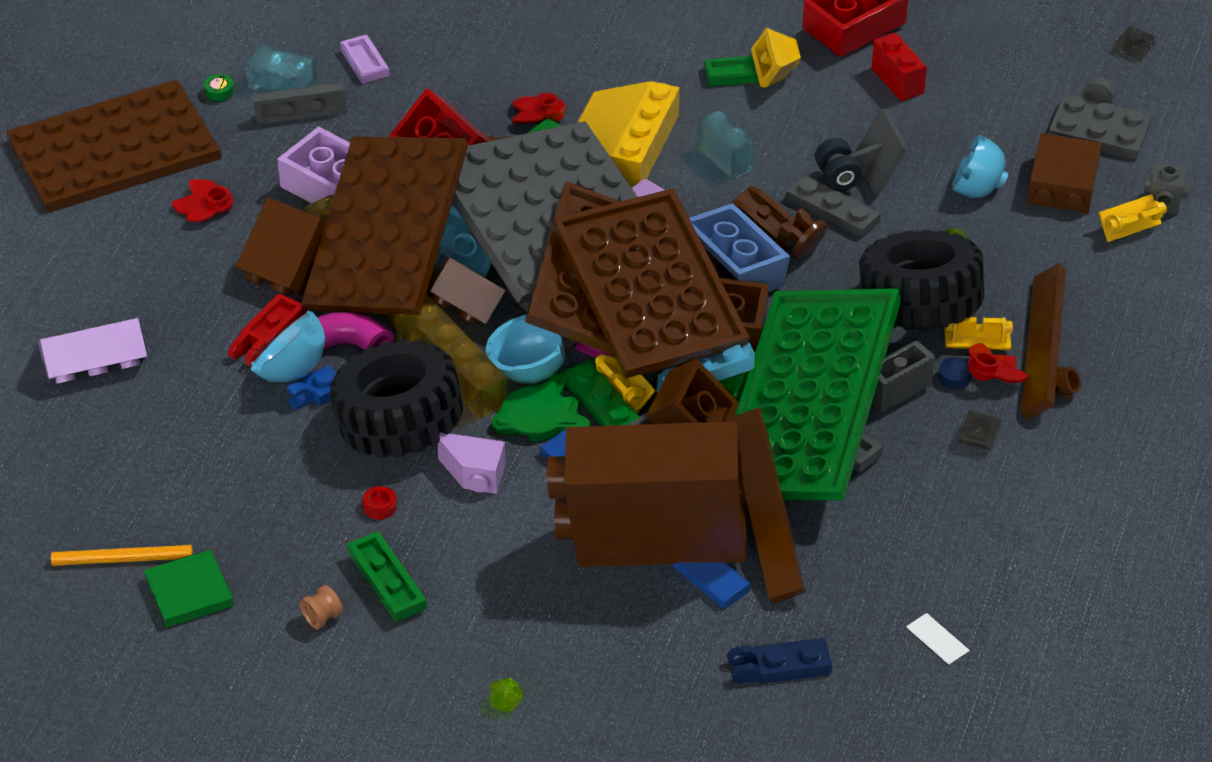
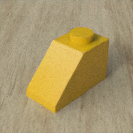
(774, 57)

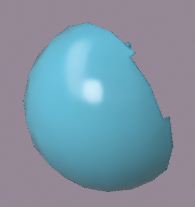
(525, 351)
(292, 352)

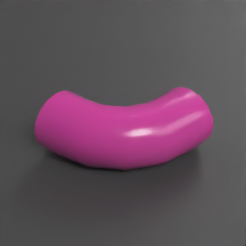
(354, 330)

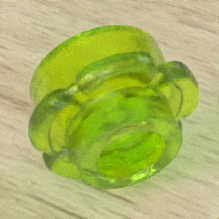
(505, 694)

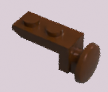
(779, 224)

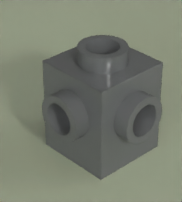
(1170, 182)

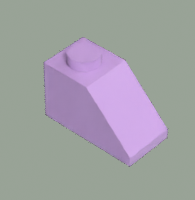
(473, 461)

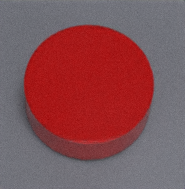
(379, 502)

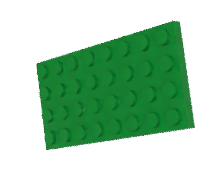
(818, 383)

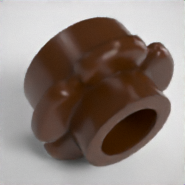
(1067, 382)

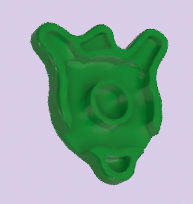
(539, 411)

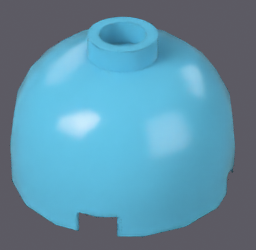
(980, 170)

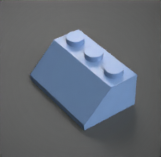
(742, 246)

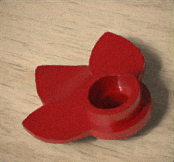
(538, 108)
(204, 201)
(989, 366)

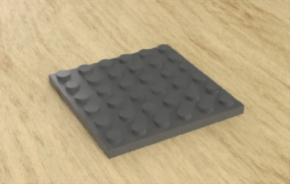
(513, 190)

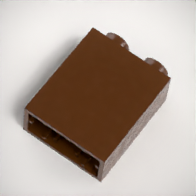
(650, 494)

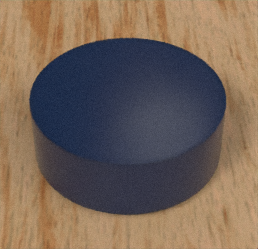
(954, 373)

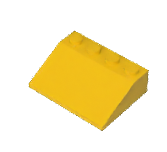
(633, 124)

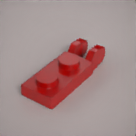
(265, 327)

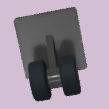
(874, 157)

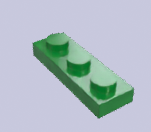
(598, 395)
(387, 576)

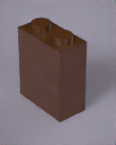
(1064, 173)
(281, 248)

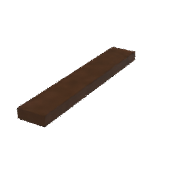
(1043, 341)
(768, 509)

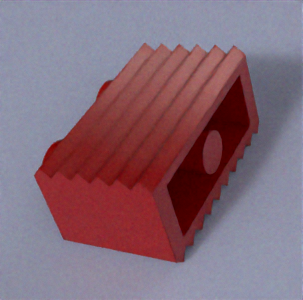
(899, 67)

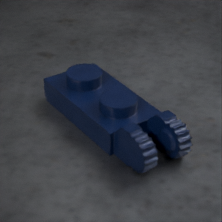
(780, 661)

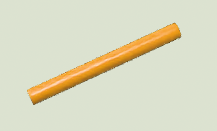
(121, 555)

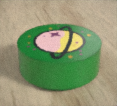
(219, 87)

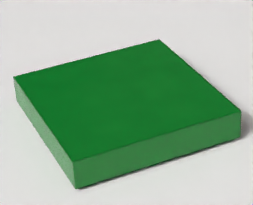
(188, 588)

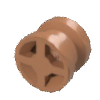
(321, 607)

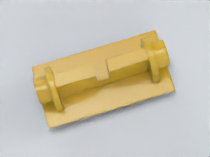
(1131, 217)
(992, 333)
(634, 390)

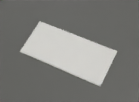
(937, 638)

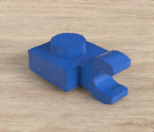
(312, 388)

